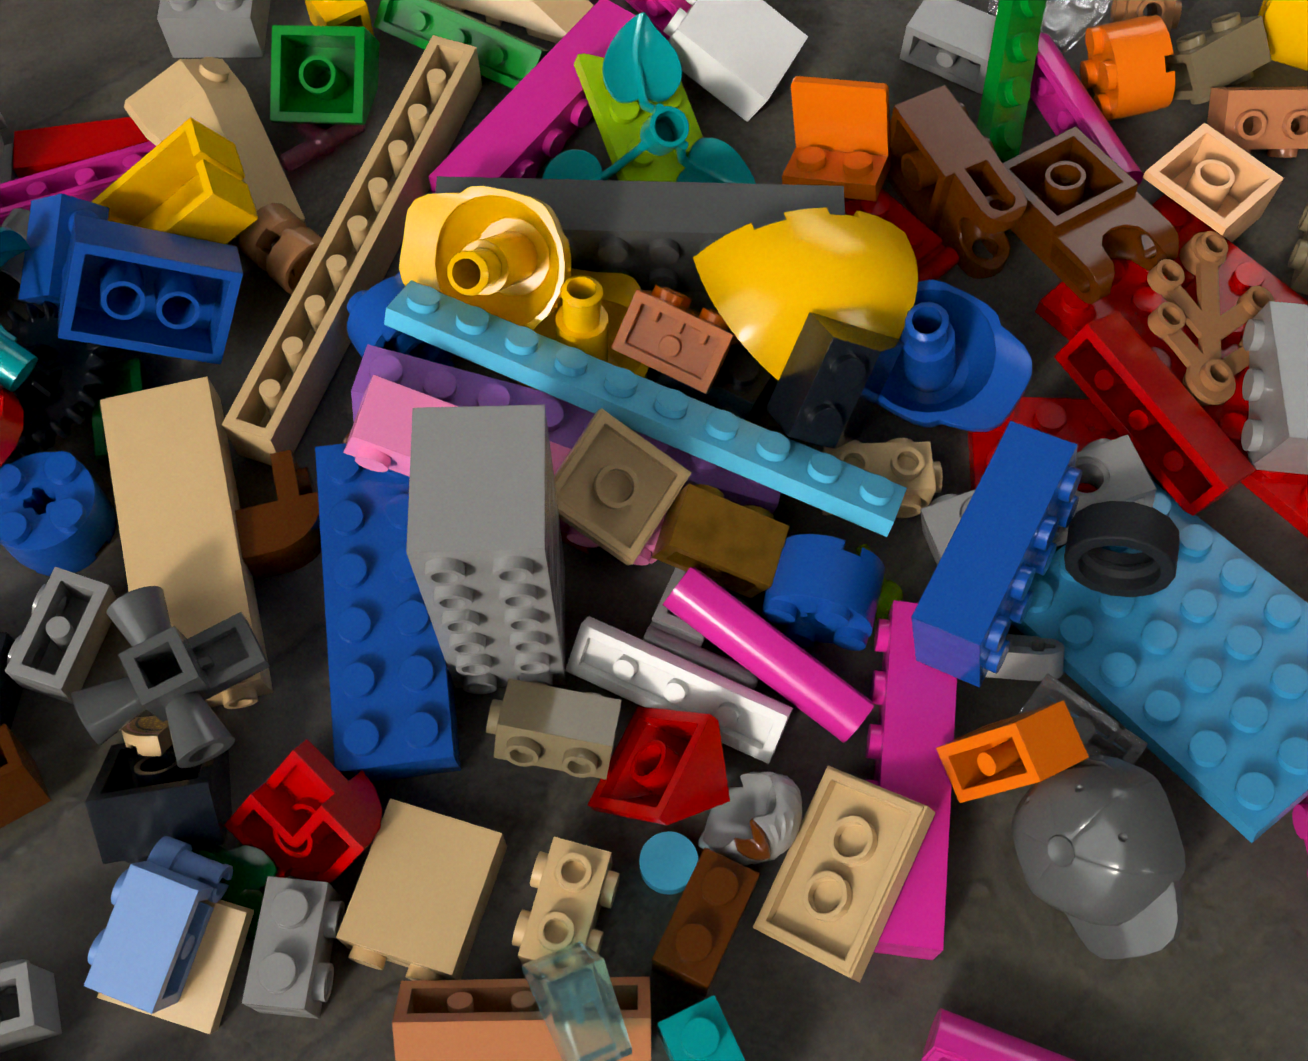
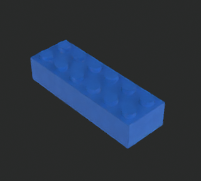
(384, 660)

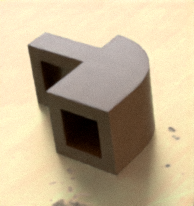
(283, 532)

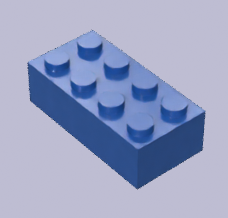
(995, 554)

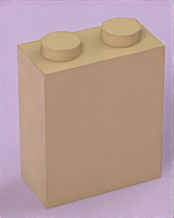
(422, 893)

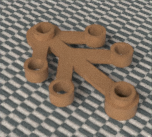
(1207, 375)

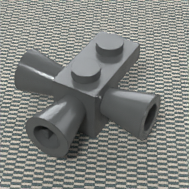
(171, 676)

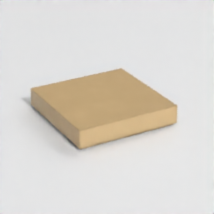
(616, 487)
(211, 972)

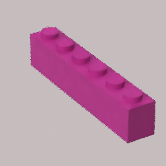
(540, 109)
(913, 720)

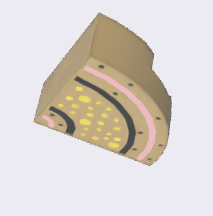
(148, 735)

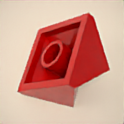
(664, 768)

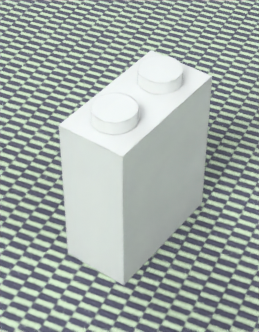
(735, 49)

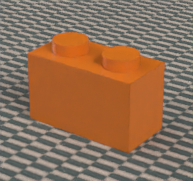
(1012, 752)

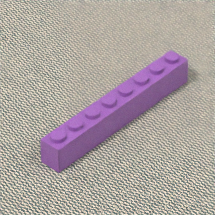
(564, 419)

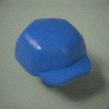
(955, 363)

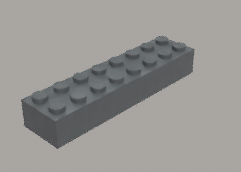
(654, 225)

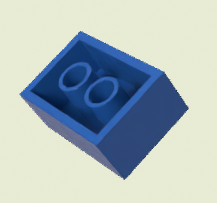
(148, 290)

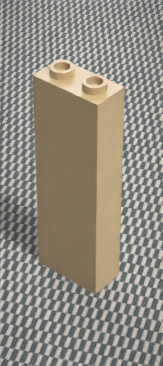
(179, 512)

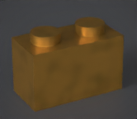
(721, 539)

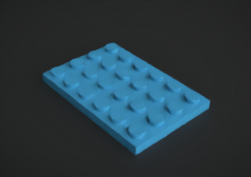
(1197, 669)

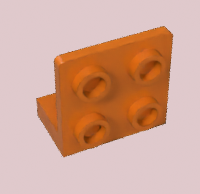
(840, 135)
(675, 338)

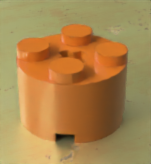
(1129, 66)

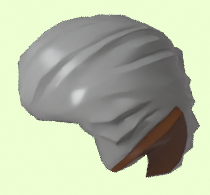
(757, 820)

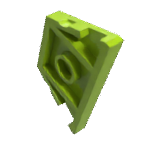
(622, 124)

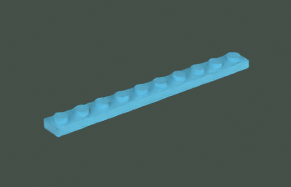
(647, 407)

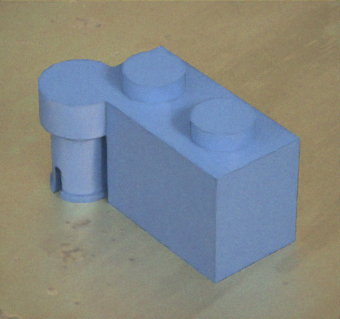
(156, 926)

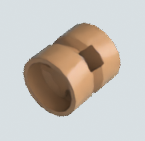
(280, 244)

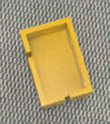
(185, 188)

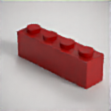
(1155, 411)

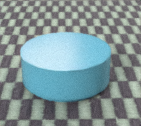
(668, 862)

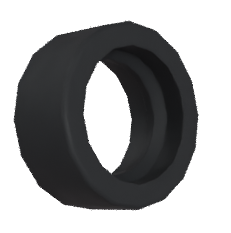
(1126, 526)

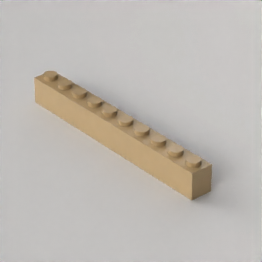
(353, 253)

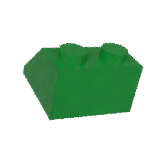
(323, 74)

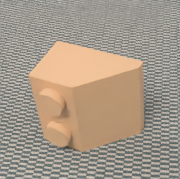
(1215, 181)

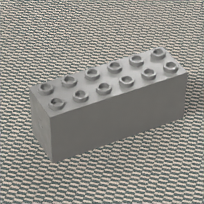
(488, 543)

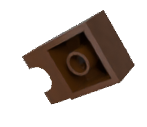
(953, 179)
(1086, 214)

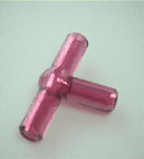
(318, 143)

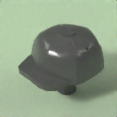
(1105, 855)

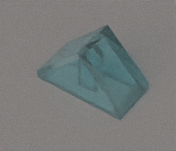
(579, 1004)

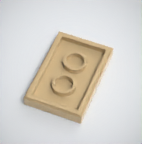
(844, 872)

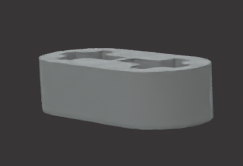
(1031, 659)

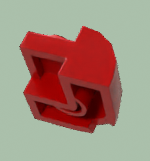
(309, 816)

